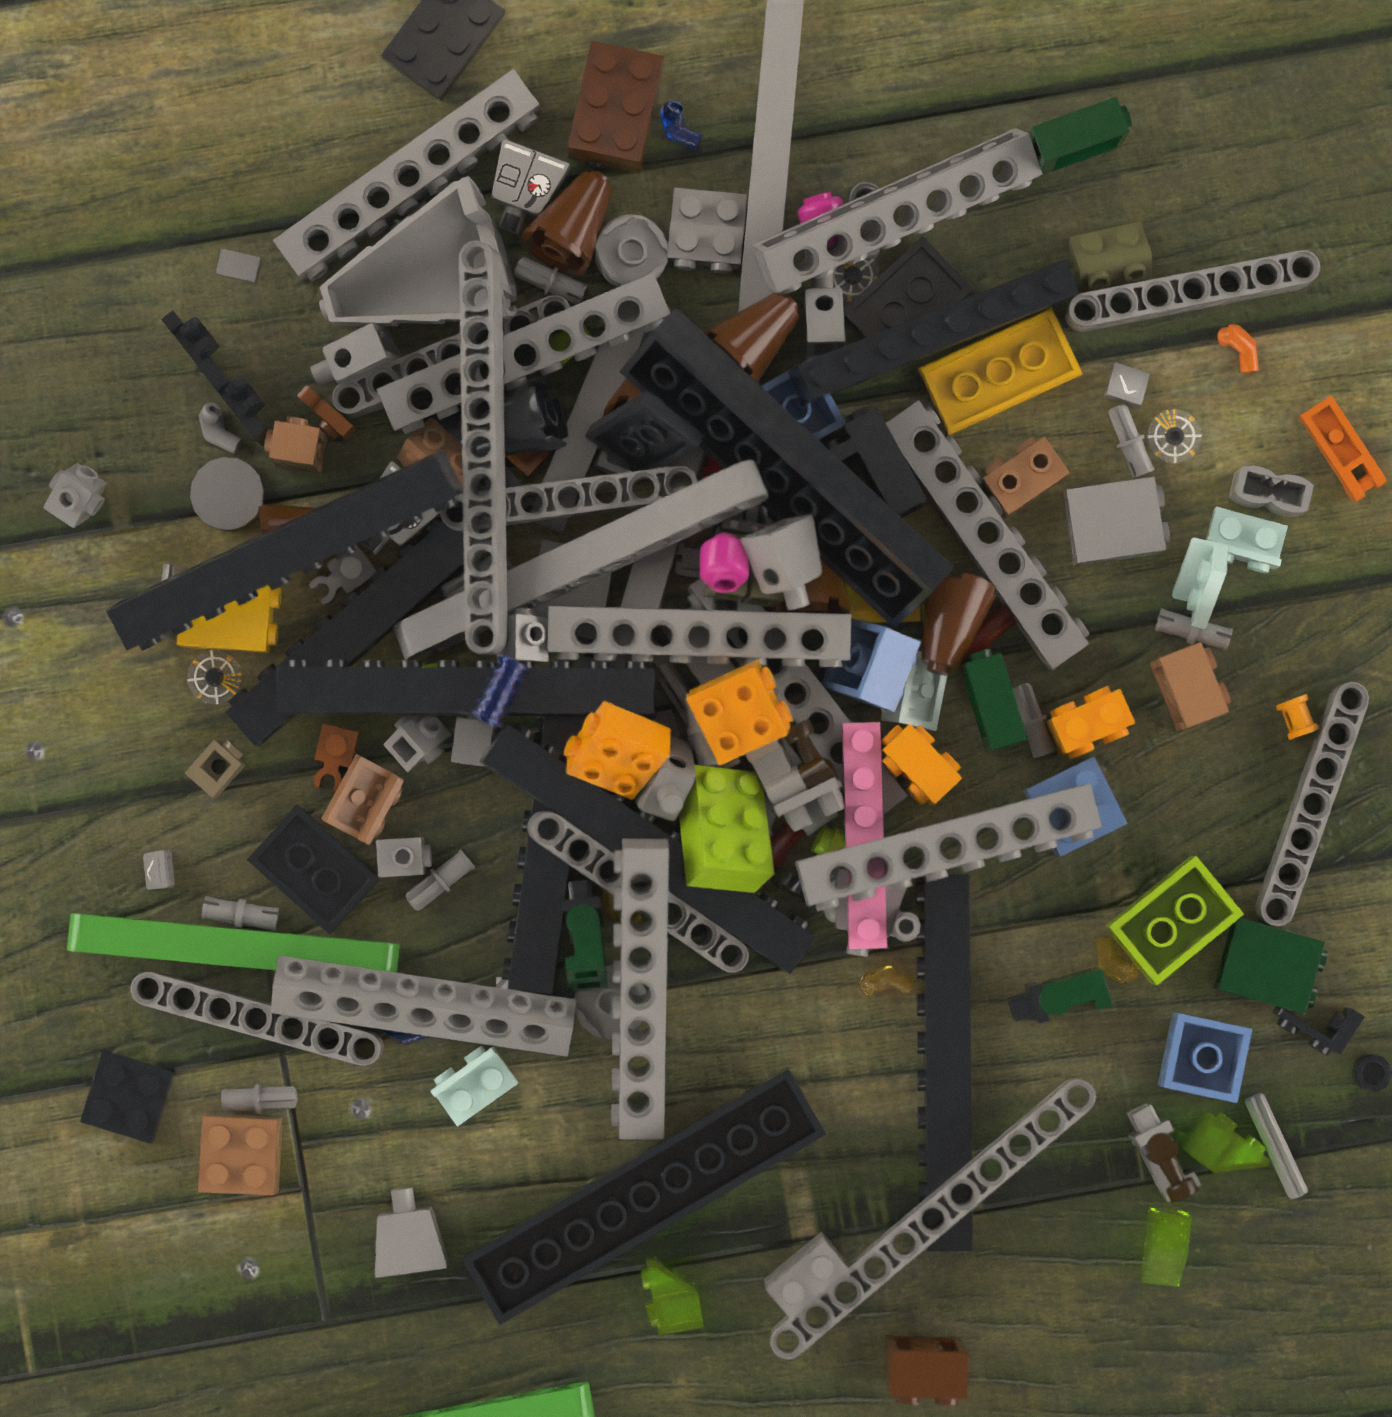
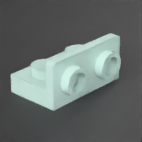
(1248, 539)
(1201, 579)
(920, 699)
(474, 1085)

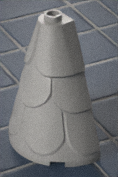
(416, 266)

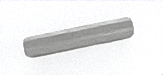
(1276, 1145)

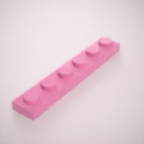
(863, 824)

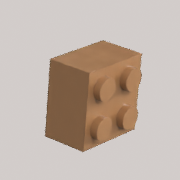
(1190, 686)
(240, 1154)

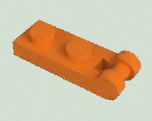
(1342, 448)

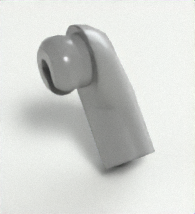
(214, 428)

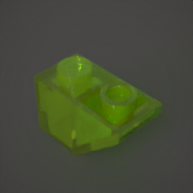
(1222, 1149)
(674, 1297)

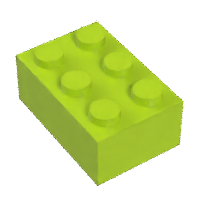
(726, 831)
(1174, 920)

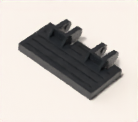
(238, 393)

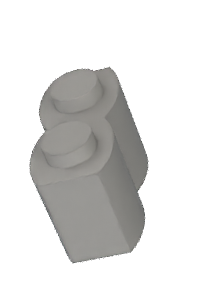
(1280, 494)

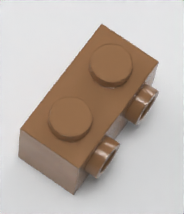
(296, 445)
(1025, 475)

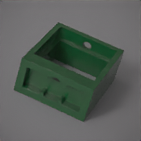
(1080, 135)
(993, 700)

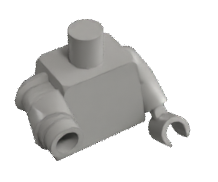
(899, 924)

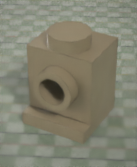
(203, 772)

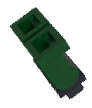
(584, 922)
(1059, 994)

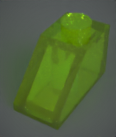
(1165, 1246)

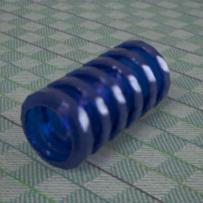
(499, 691)

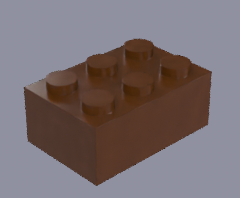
(615, 107)
(926, 1369)

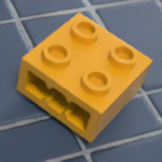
(740, 711)
(1102, 717)
(617, 750)
(911, 755)

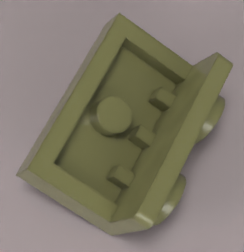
(1111, 257)

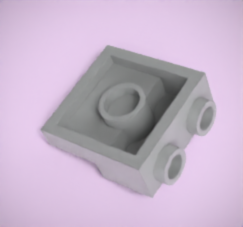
(706, 230)

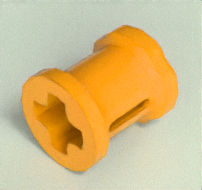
(1297, 717)

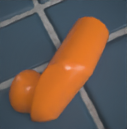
(1242, 342)

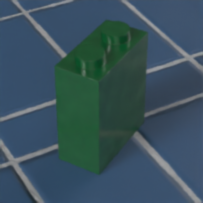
(1271, 965)

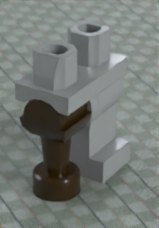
(794, 786)
(1160, 1154)

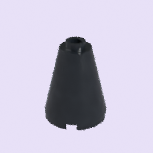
(530, 421)

